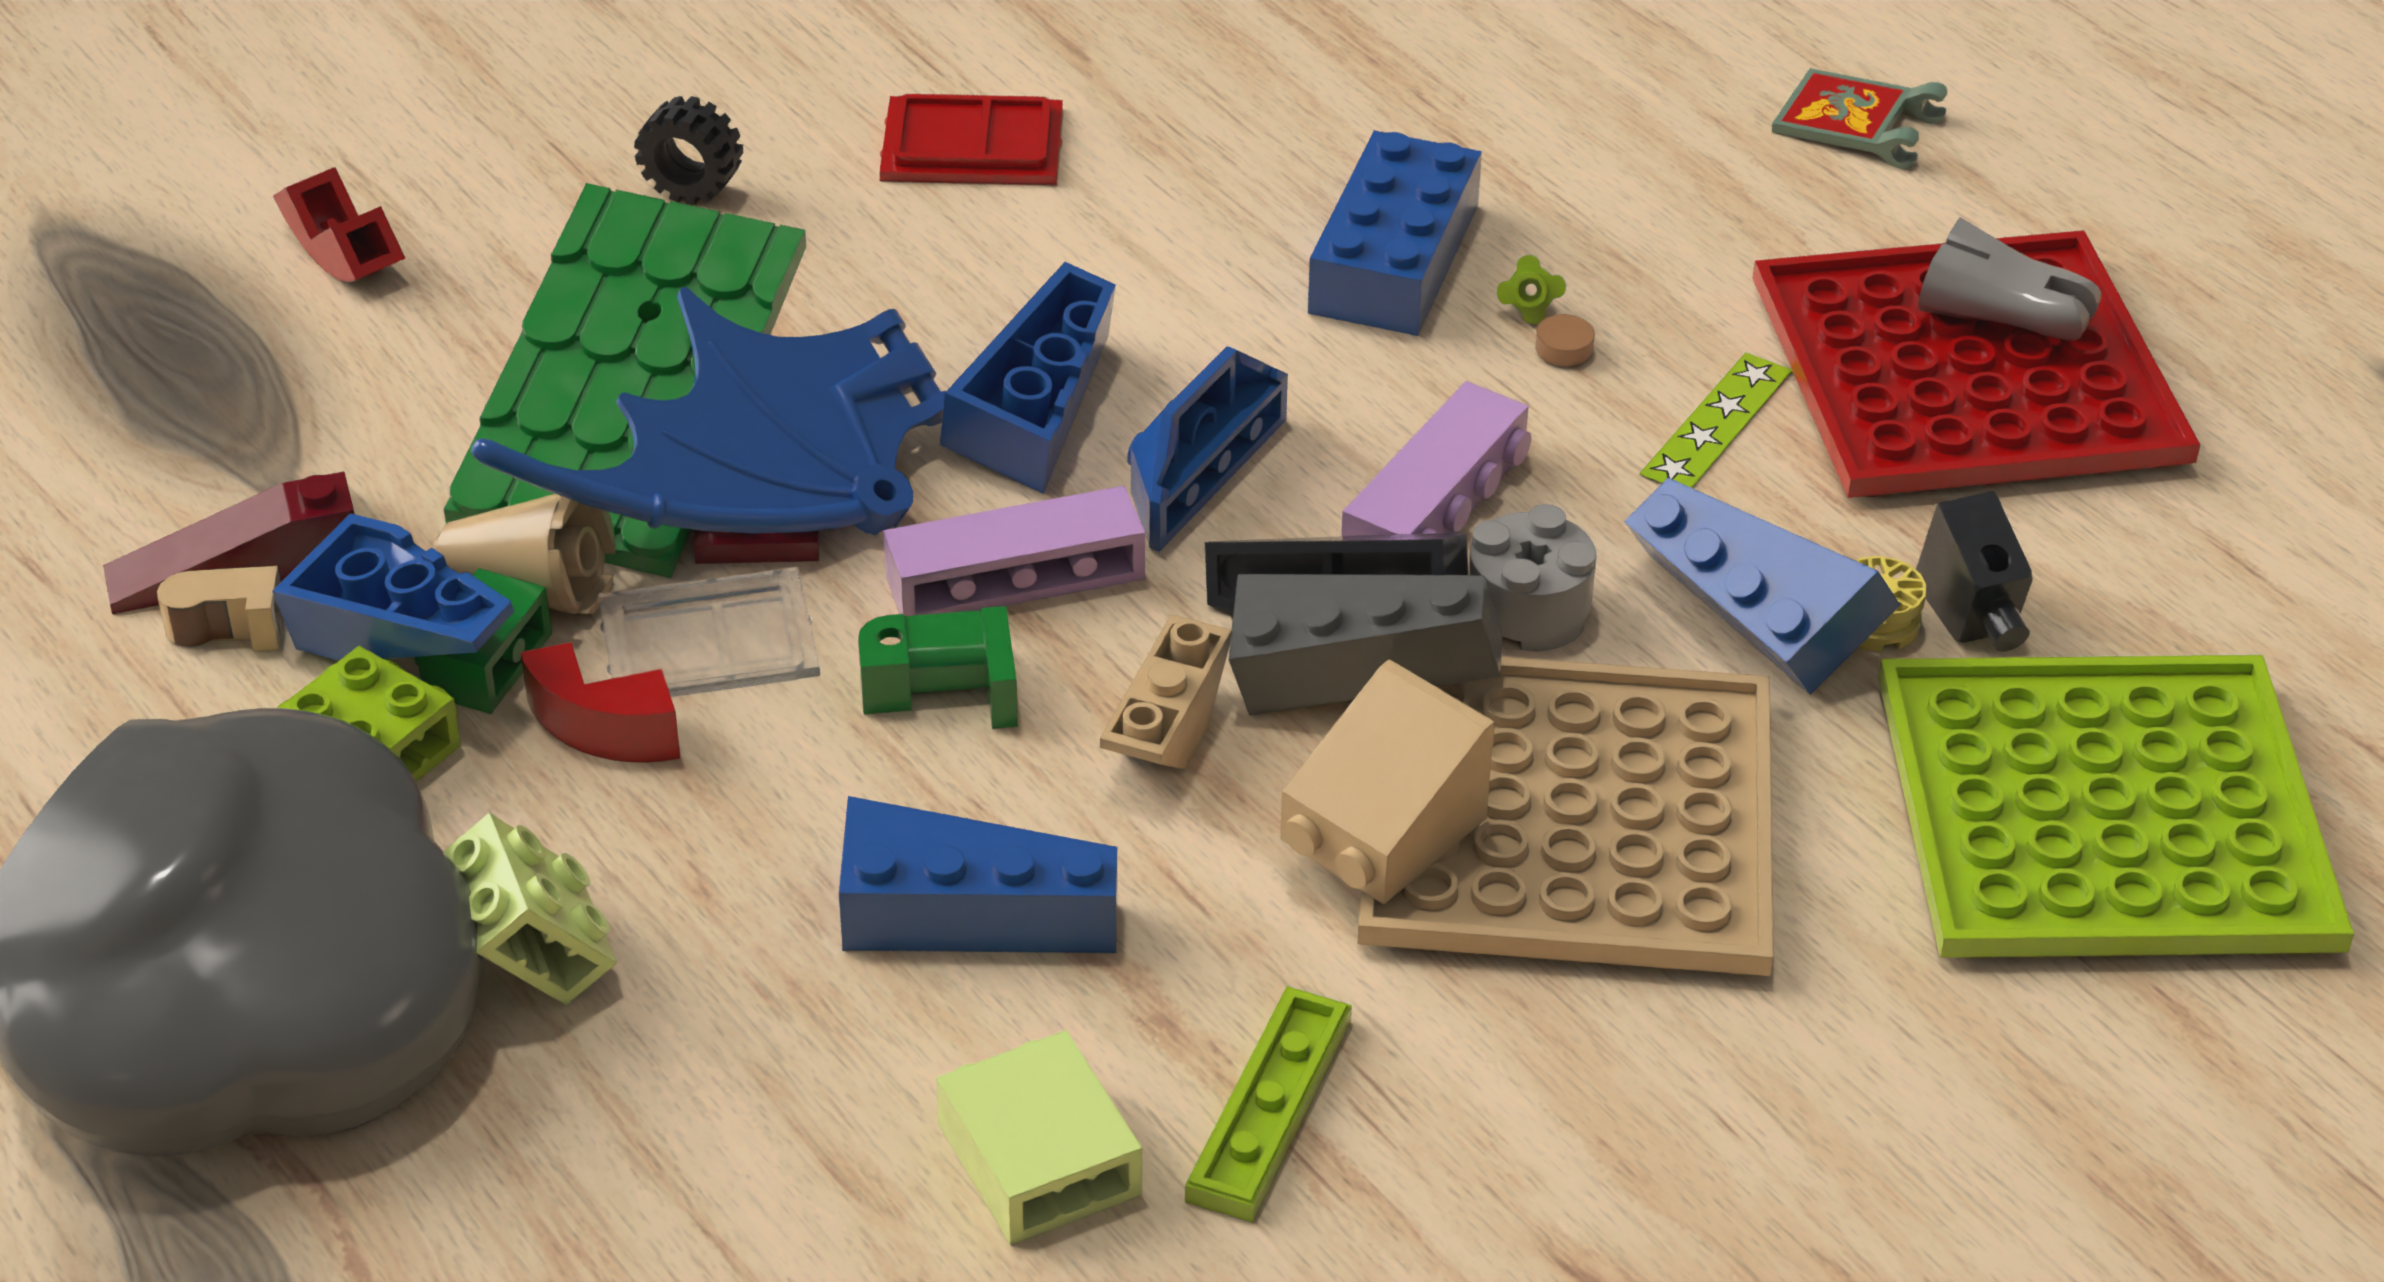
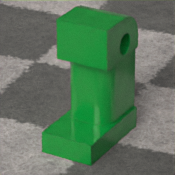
(938, 656)

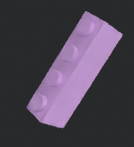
(1444, 467)
(1015, 553)

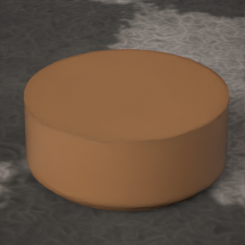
(1565, 340)

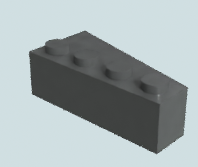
(1327, 635)

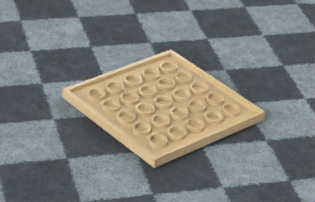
(1613, 827)

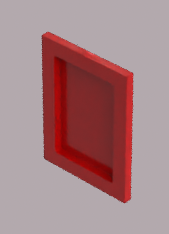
(972, 139)

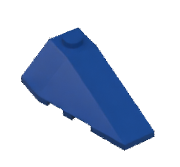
(386, 595)

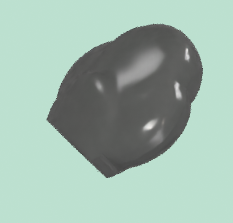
(231, 936)

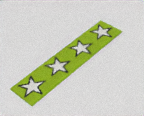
(1716, 421)

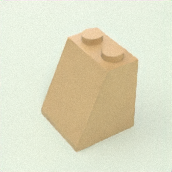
(1391, 784)

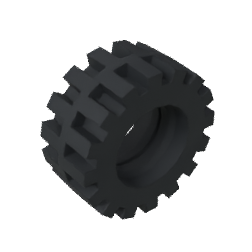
(703, 130)

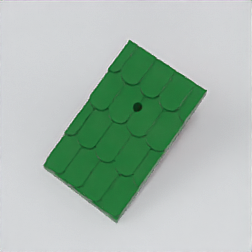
(615, 326)

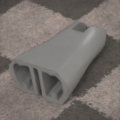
(1992, 282)

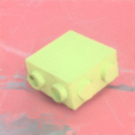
(532, 909)

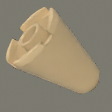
(541, 543)

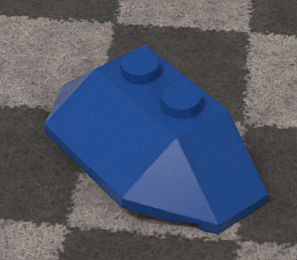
(1203, 440)

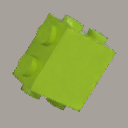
(388, 704)

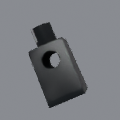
(1976, 571)

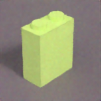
(1039, 1136)

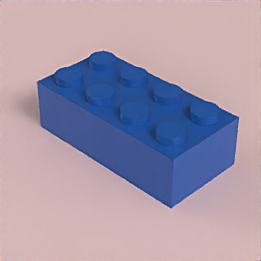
(1394, 232)

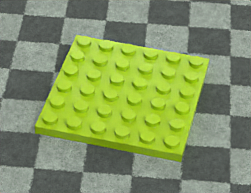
(2109, 807)

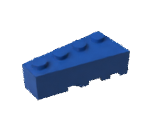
(1029, 382)
(971, 885)

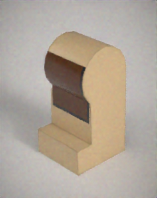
(222, 607)

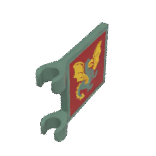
(1859, 114)

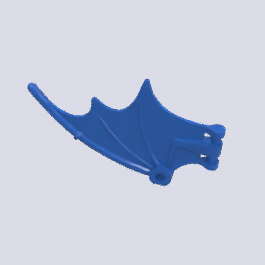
(767, 435)

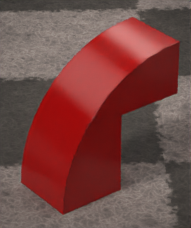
(332, 230)
(610, 718)

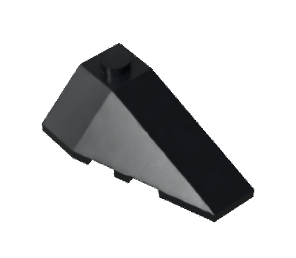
(1331, 556)

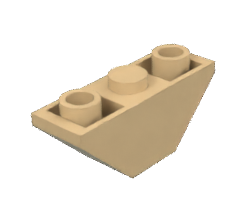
(1171, 695)

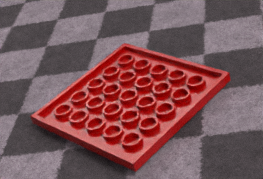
(1965, 401)

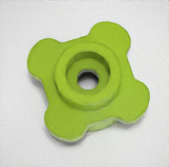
(1530, 272)

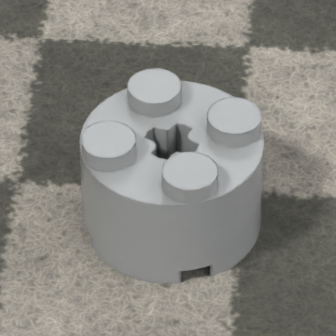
(1536, 575)

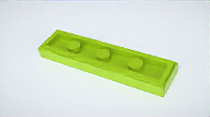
(1268, 1104)

